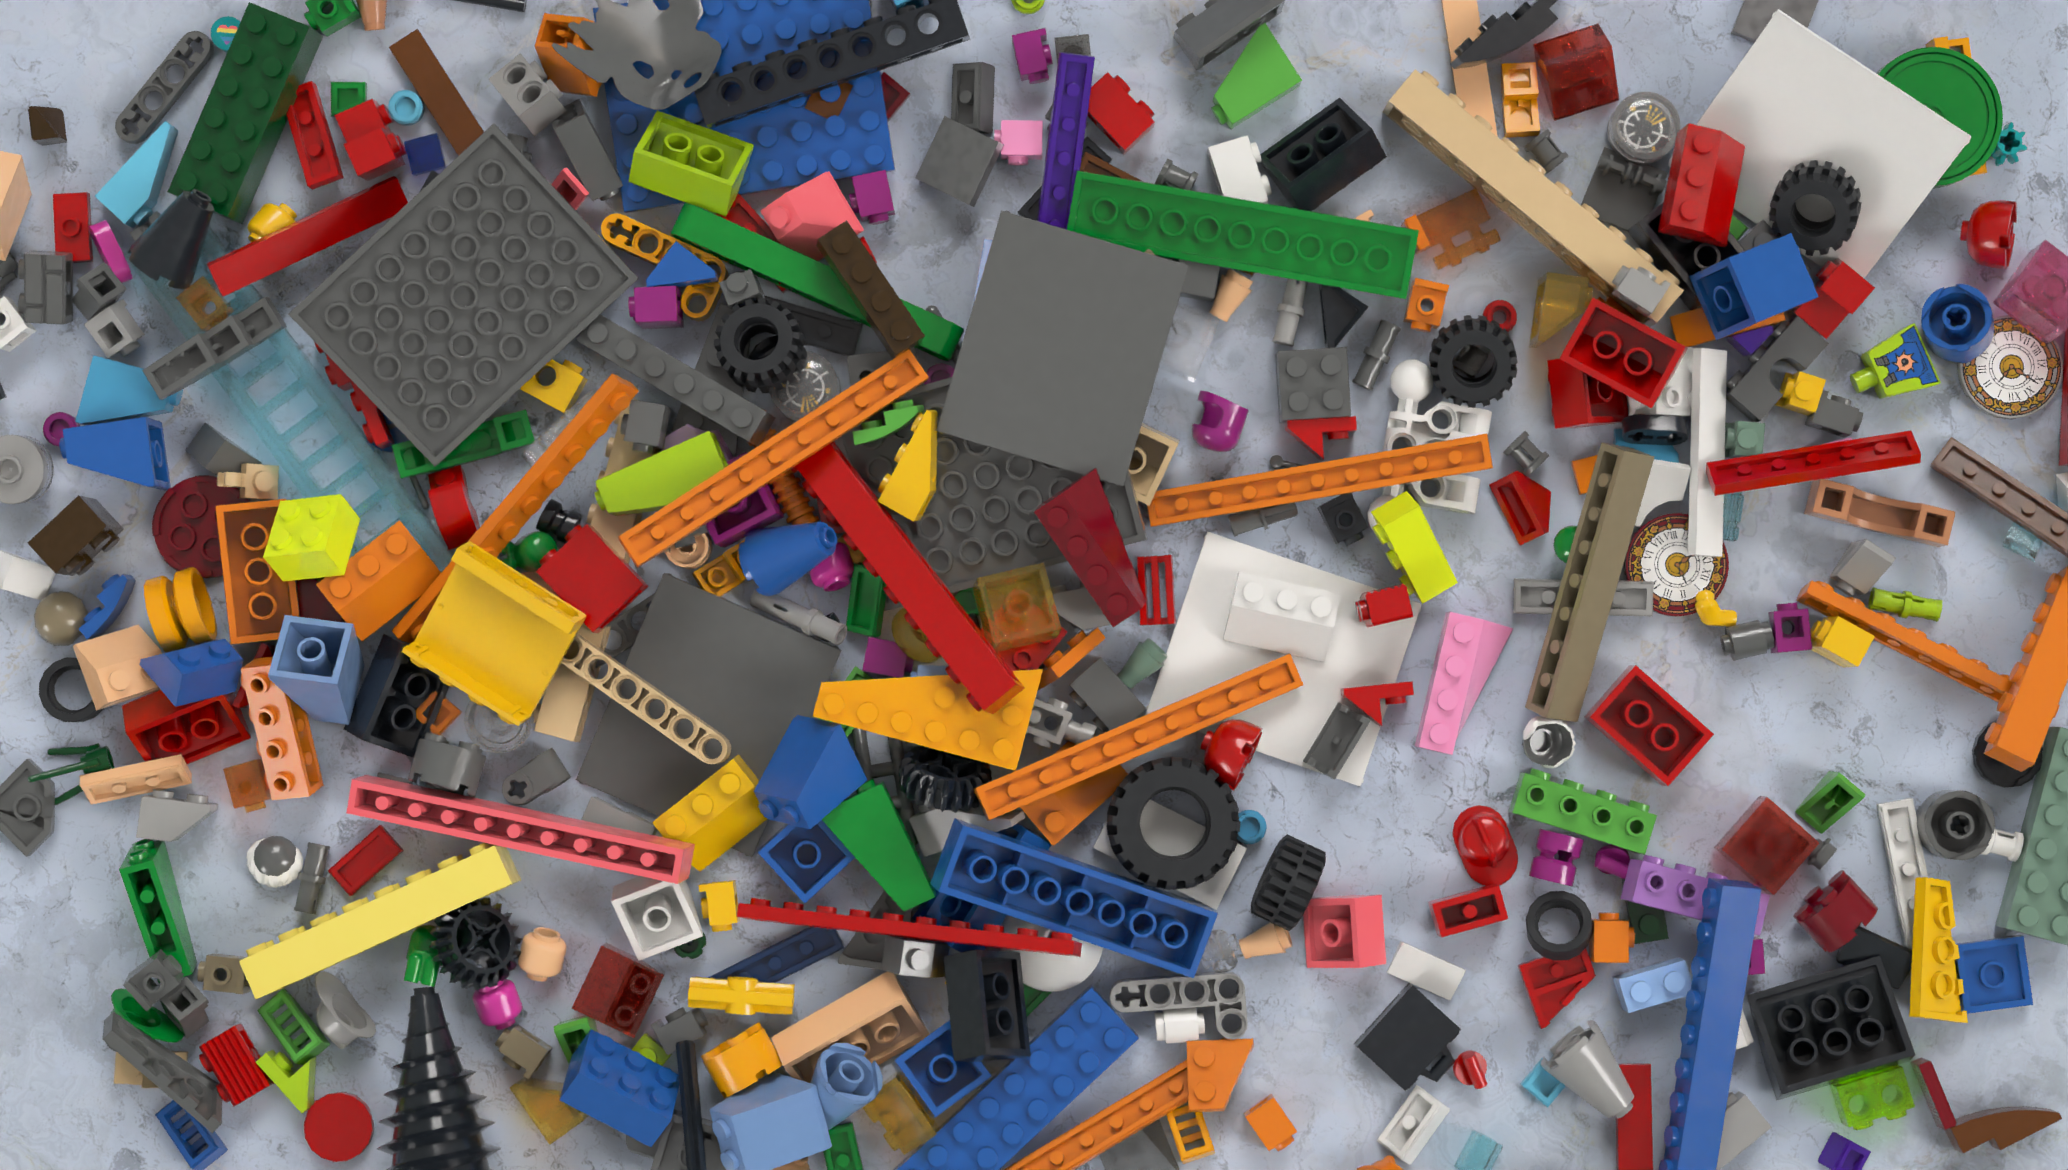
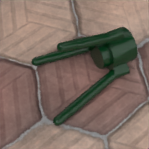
(95, 760)

